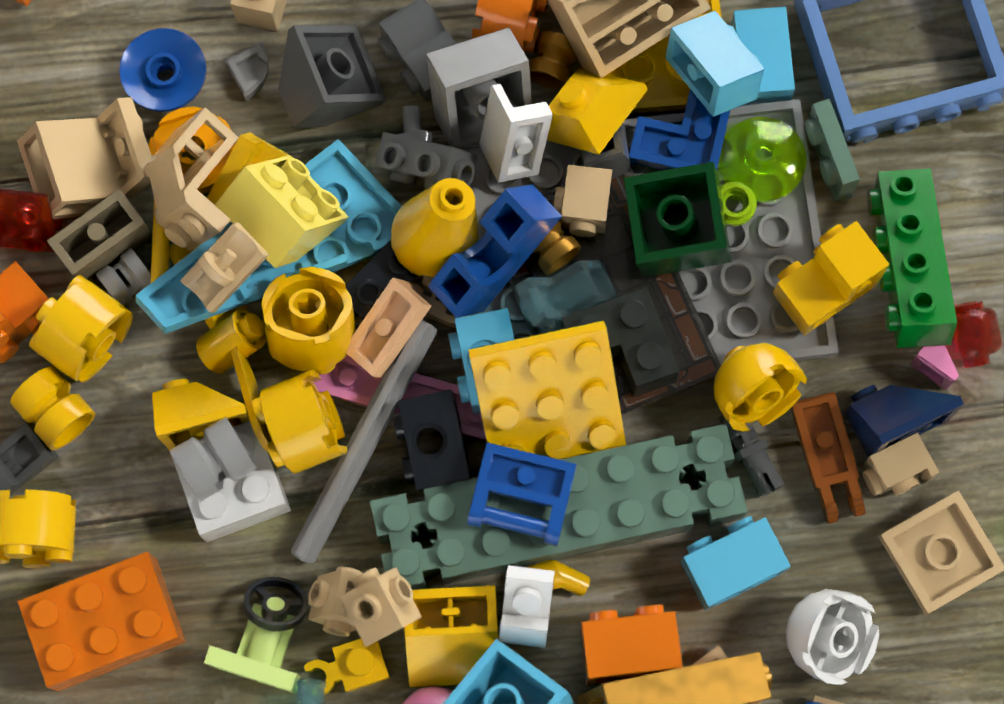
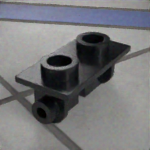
(373, 279)

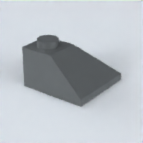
(327, 75)

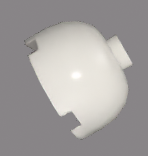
(832, 635)

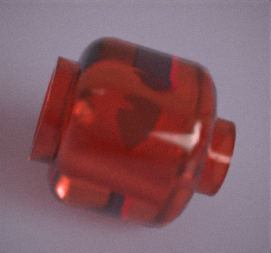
(975, 334)

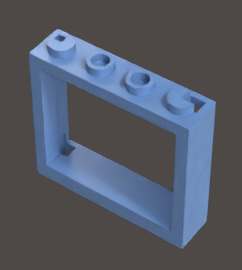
(907, 114)

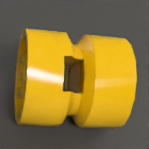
(48, 402)

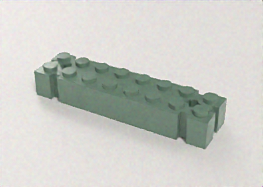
(613, 502)

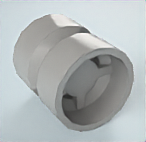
(213, 459)

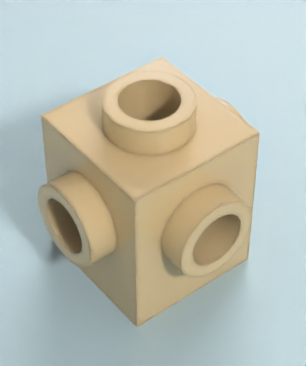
(326, 602)
(379, 604)

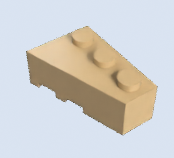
(615, 31)

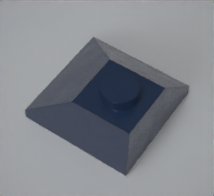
(896, 413)

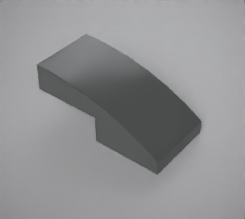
(23, 457)

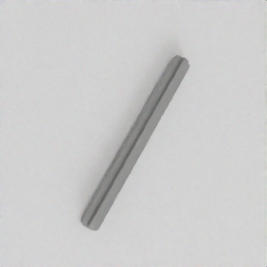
(362, 445)

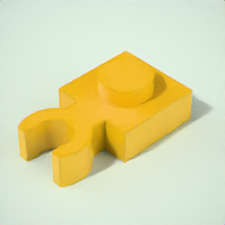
(354, 666)

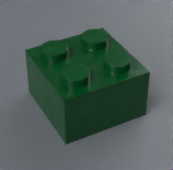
(677, 219)

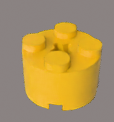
(308, 319)
(80, 329)
(300, 422)
(37, 528)

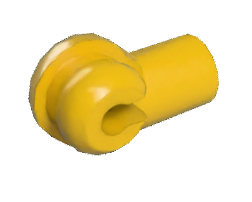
(565, 576)

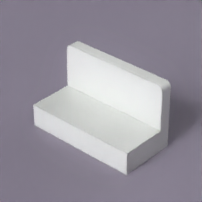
(514, 137)

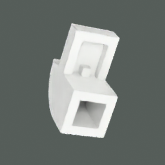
(526, 606)

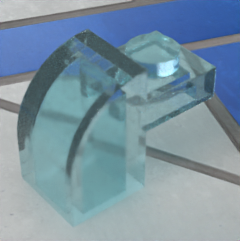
(571, 290)

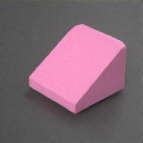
(936, 365)

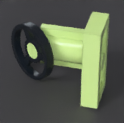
(265, 636)

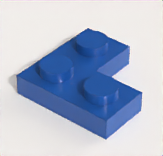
(676, 146)

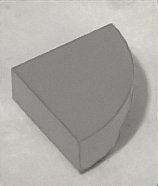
(249, 69)

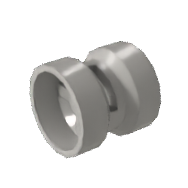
(133, 271)

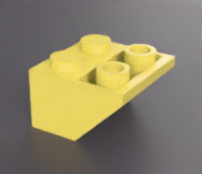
(282, 208)

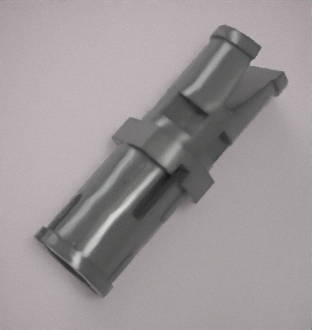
(753, 455)

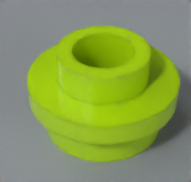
(747, 198)

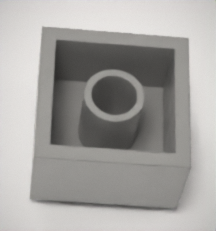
(463, 80)

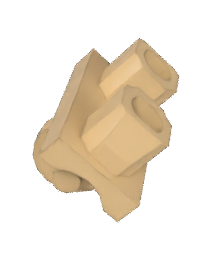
(224, 267)

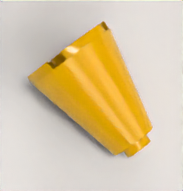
(435, 227)

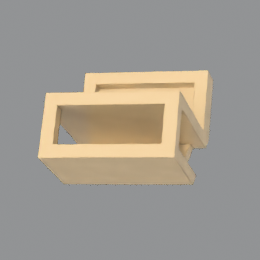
(87, 158)
(180, 207)

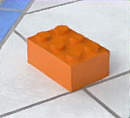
(101, 621)

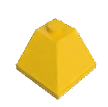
(592, 109)
(188, 408)

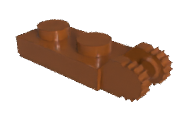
(827, 453)

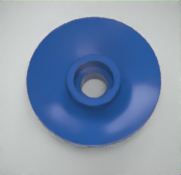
(160, 51)

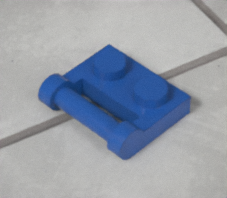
(527, 479)

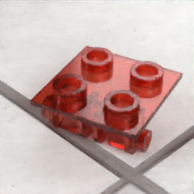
(27, 221)

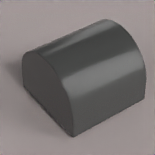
(613, 156)

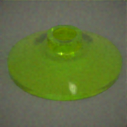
(768, 178)

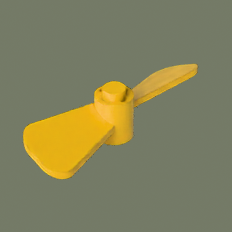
(228, 345)

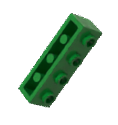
(913, 245)

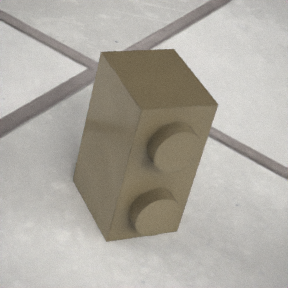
(100, 236)

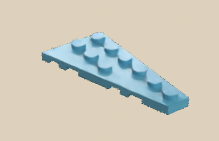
(356, 240)

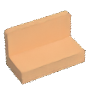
(388, 326)

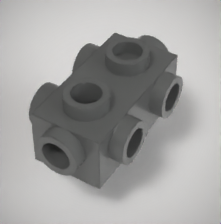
(415, 156)

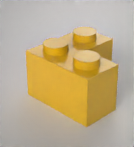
(839, 274)

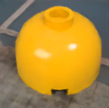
(757, 384)

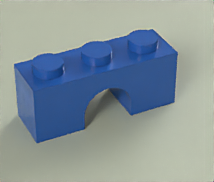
(514, 230)

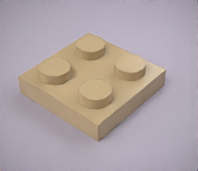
(942, 552)

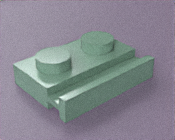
(832, 150)

